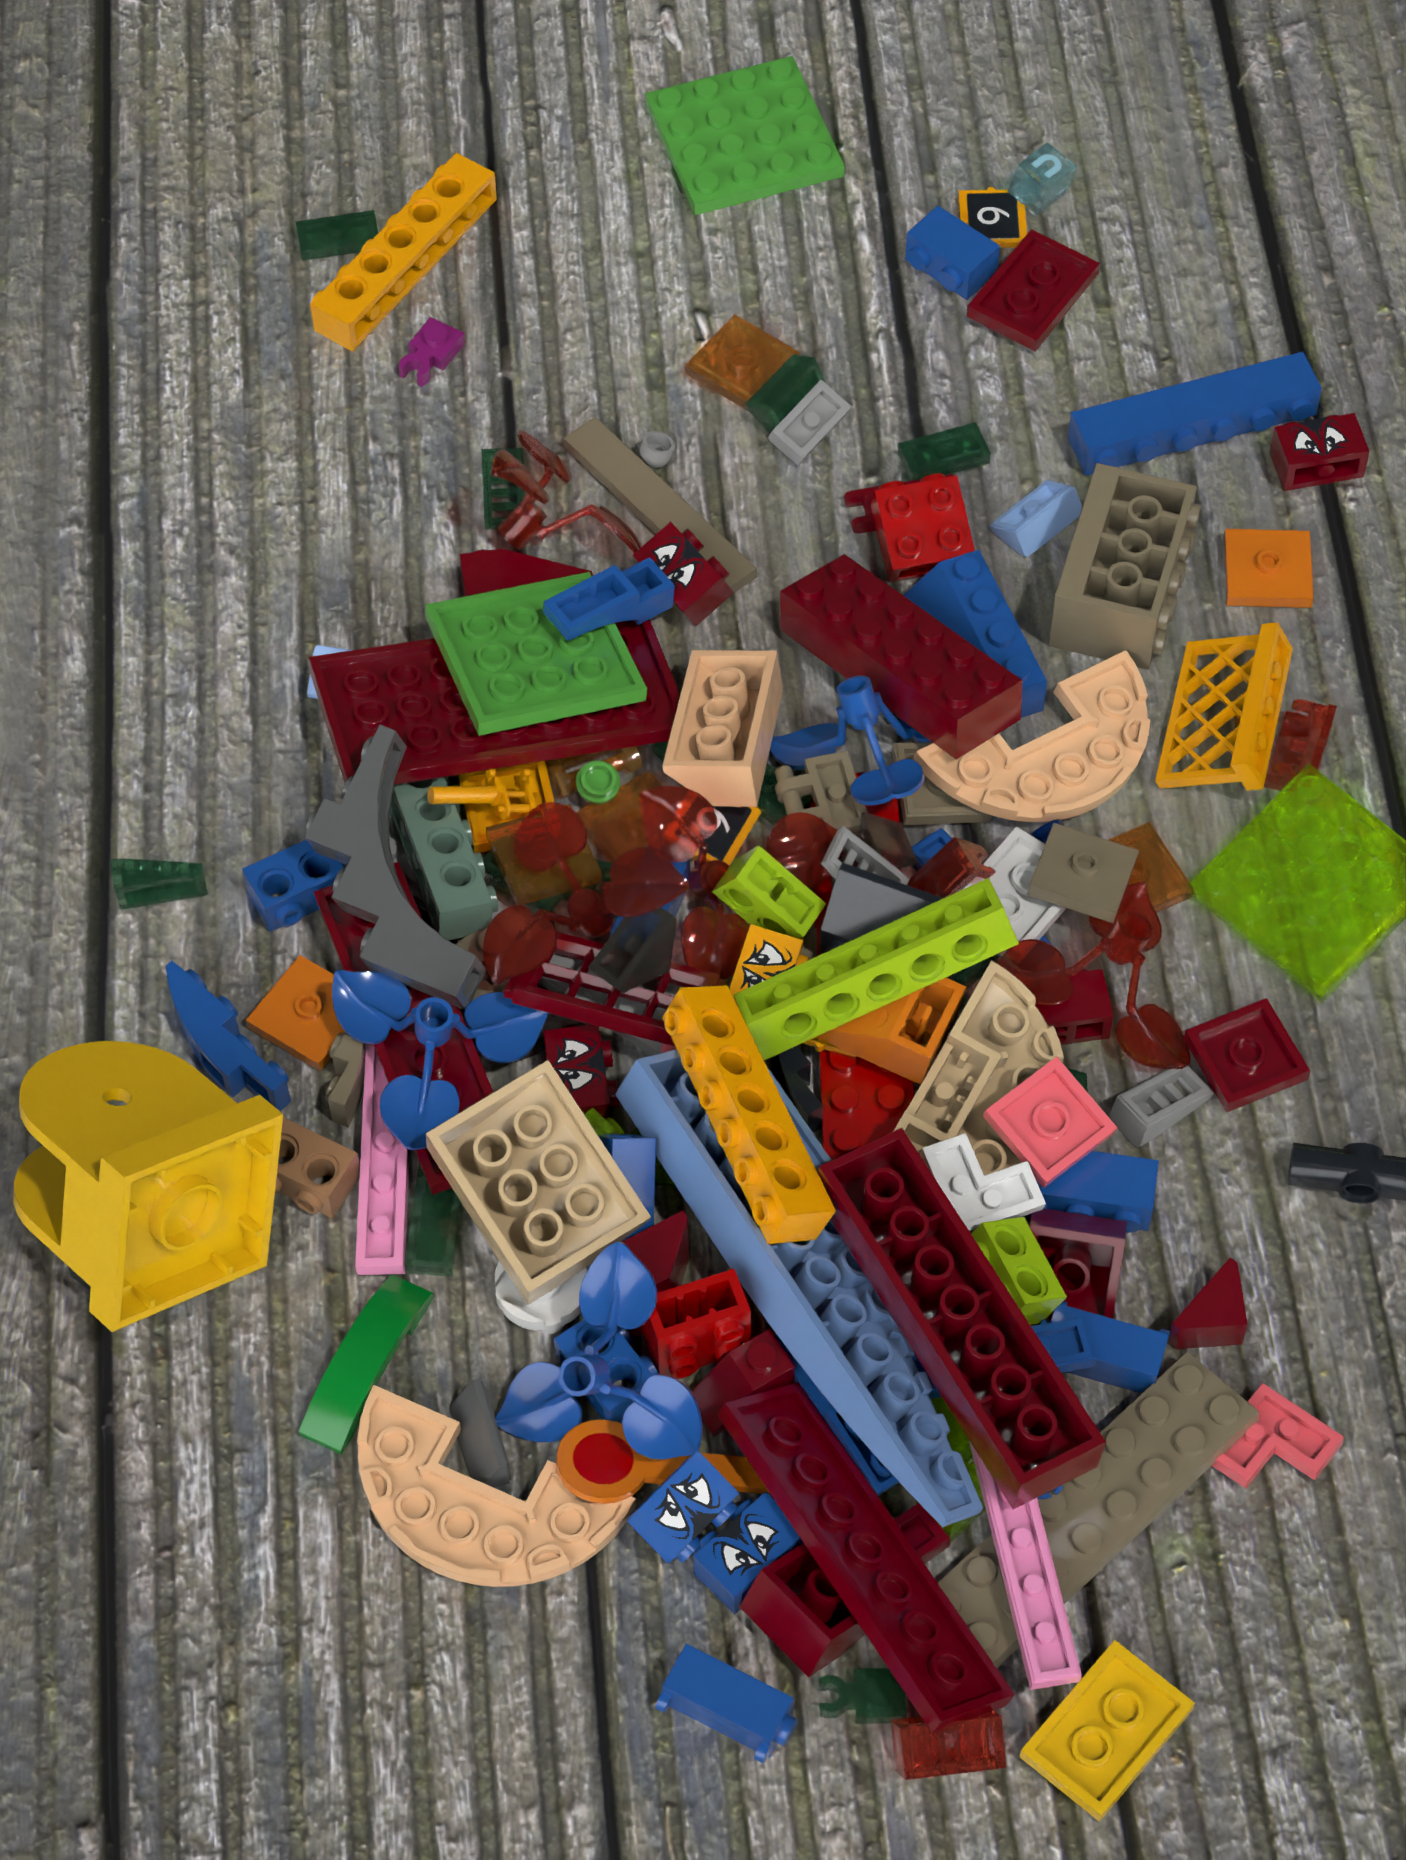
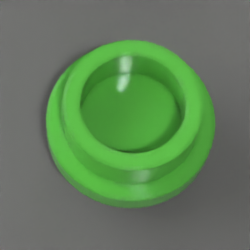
(598, 782)

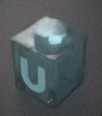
(1042, 178)

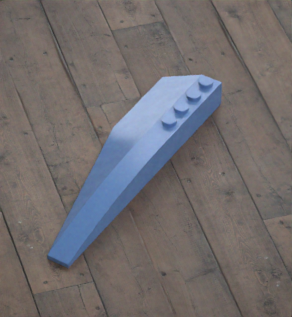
(807, 1294)

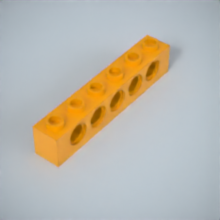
(403, 251)
(748, 1115)

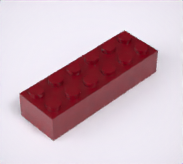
(911, 658)

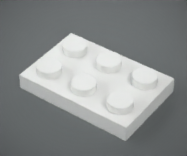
(1014, 867)

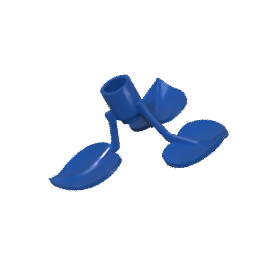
(861, 709)
(410, 1106)
(541, 1402)

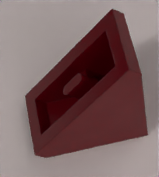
(1214, 1315)

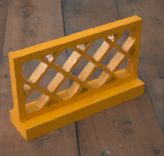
(1260, 708)

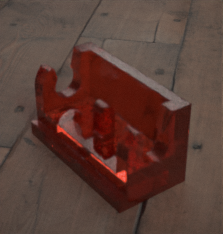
(1300, 742)
(952, 868)

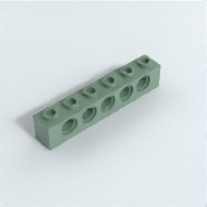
(443, 860)

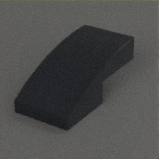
(794, 1078)

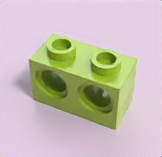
(768, 894)
(1021, 1266)

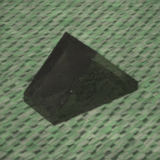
(637, 950)

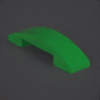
(361, 1362)

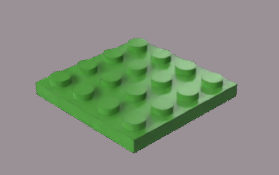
(744, 135)
(520, 667)

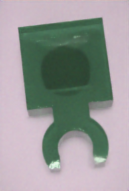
(873, 1696)

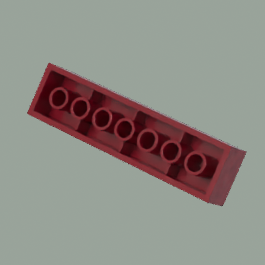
(960, 1319)

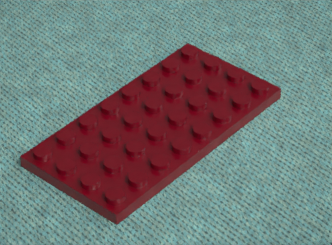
(416, 696)

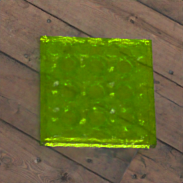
(1310, 882)

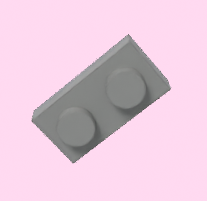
(809, 422)

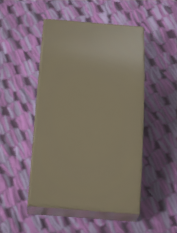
(348, 1084)

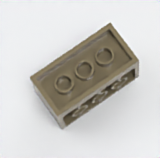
(1125, 565)

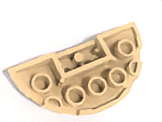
(986, 1056)

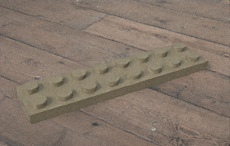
(1147, 1463)

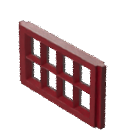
(524, 992)

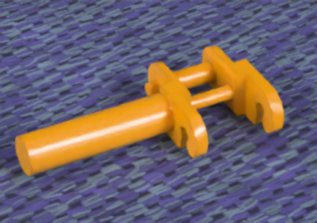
(492, 793)

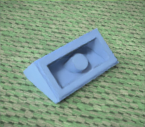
(1038, 517)

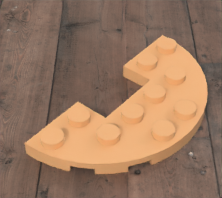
(1064, 769)
(461, 1523)

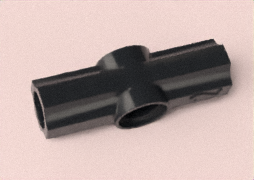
(1357, 1171)

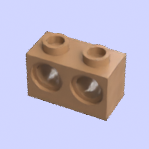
(312, 1158)

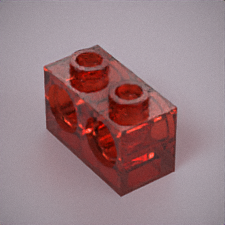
(957, 1748)

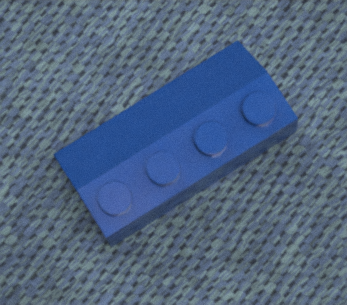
(970, 603)

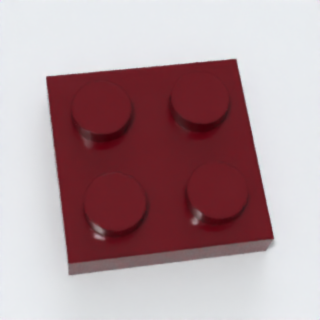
(1246, 1055)

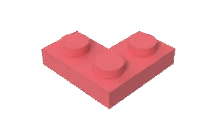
(1281, 1431)

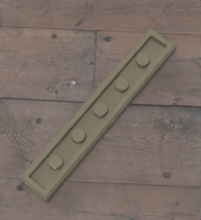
(651, 497)

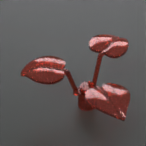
(528, 517)
(676, 825)
(549, 834)
(1147, 1034)

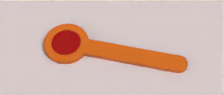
(605, 1469)

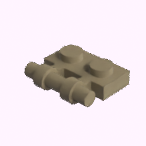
(829, 782)

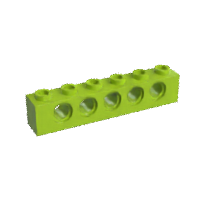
(876, 969)

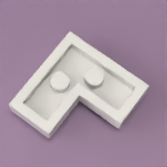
(980, 1197)

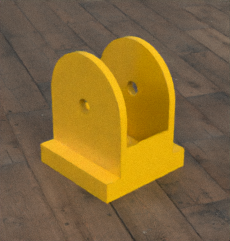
(147, 1192)

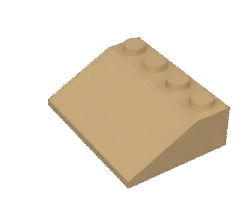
(536, 1181)

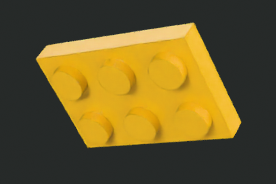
(1107, 1730)

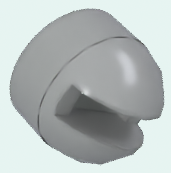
(656, 449)

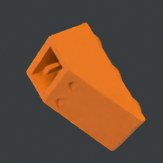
(904, 1032)

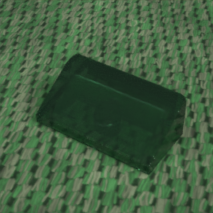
(784, 390)

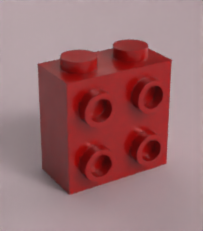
(920, 525)
(697, 1324)

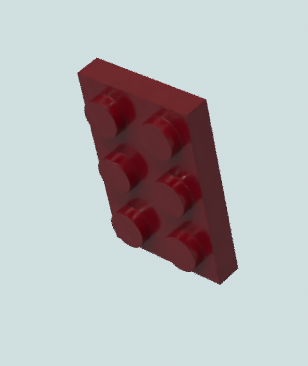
(1033, 290)

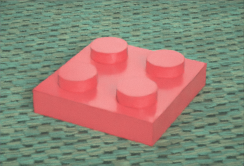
(1050, 1121)

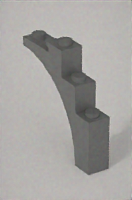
(369, 887)

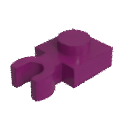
(431, 346)

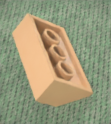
(725, 725)

